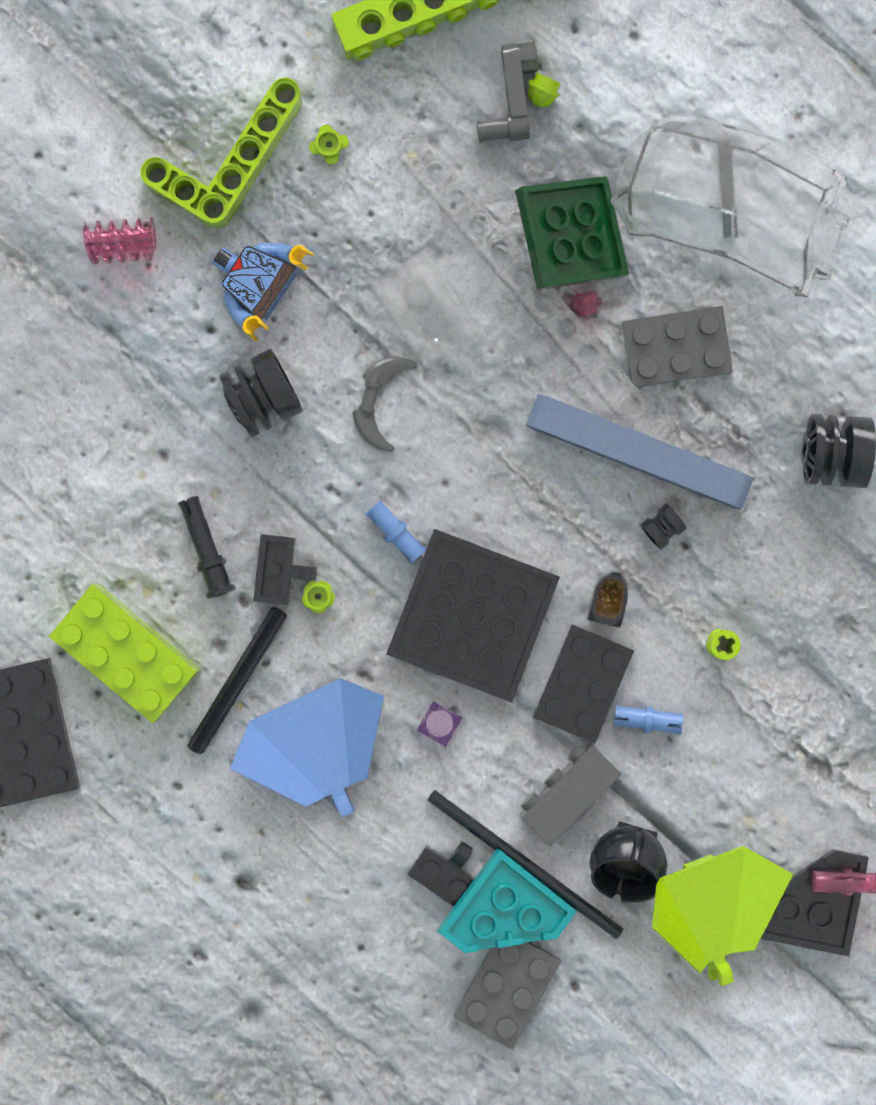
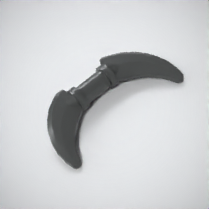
(364, 416)

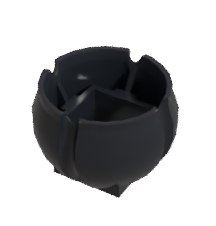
(628, 863)

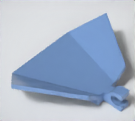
(313, 744)

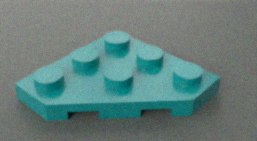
(504, 909)

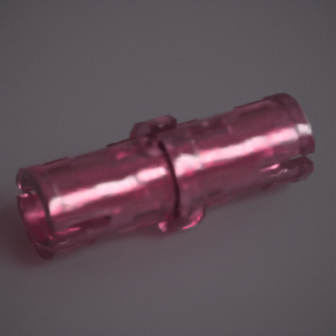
(844, 882)

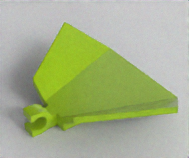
(718, 908)

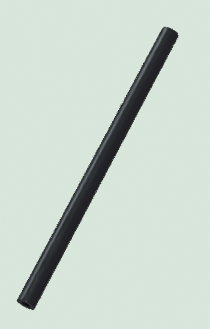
(536, 871)

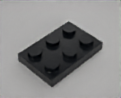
(583, 683)

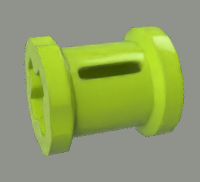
(733, 646)

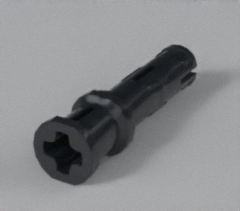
(210, 562)

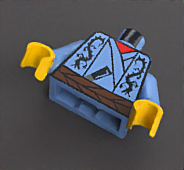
(258, 281)

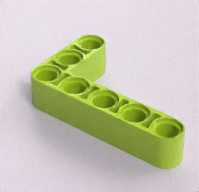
(233, 164)

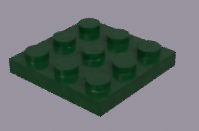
(571, 232)

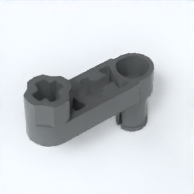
(516, 61)

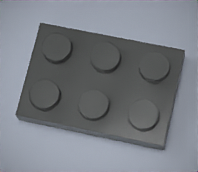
(677, 347)
(507, 991)

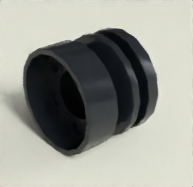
(260, 393)
(845, 451)

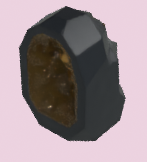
(609, 600)

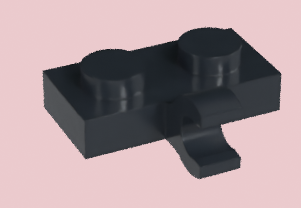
(276, 569)
(443, 875)

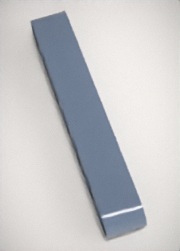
(639, 451)

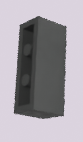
(568, 793)

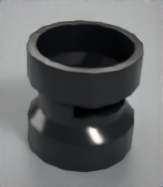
(669, 522)

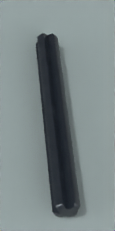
(237, 680)

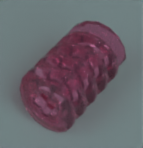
(120, 241)

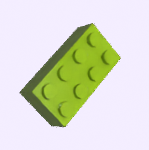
(124, 652)

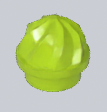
(543, 90)

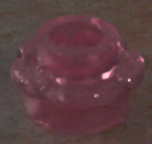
(585, 303)

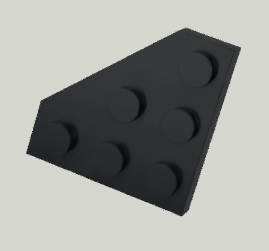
(818, 919)

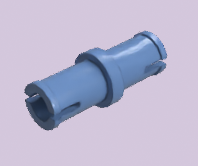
(395, 531)
(648, 719)

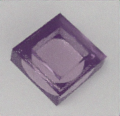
(439, 723)

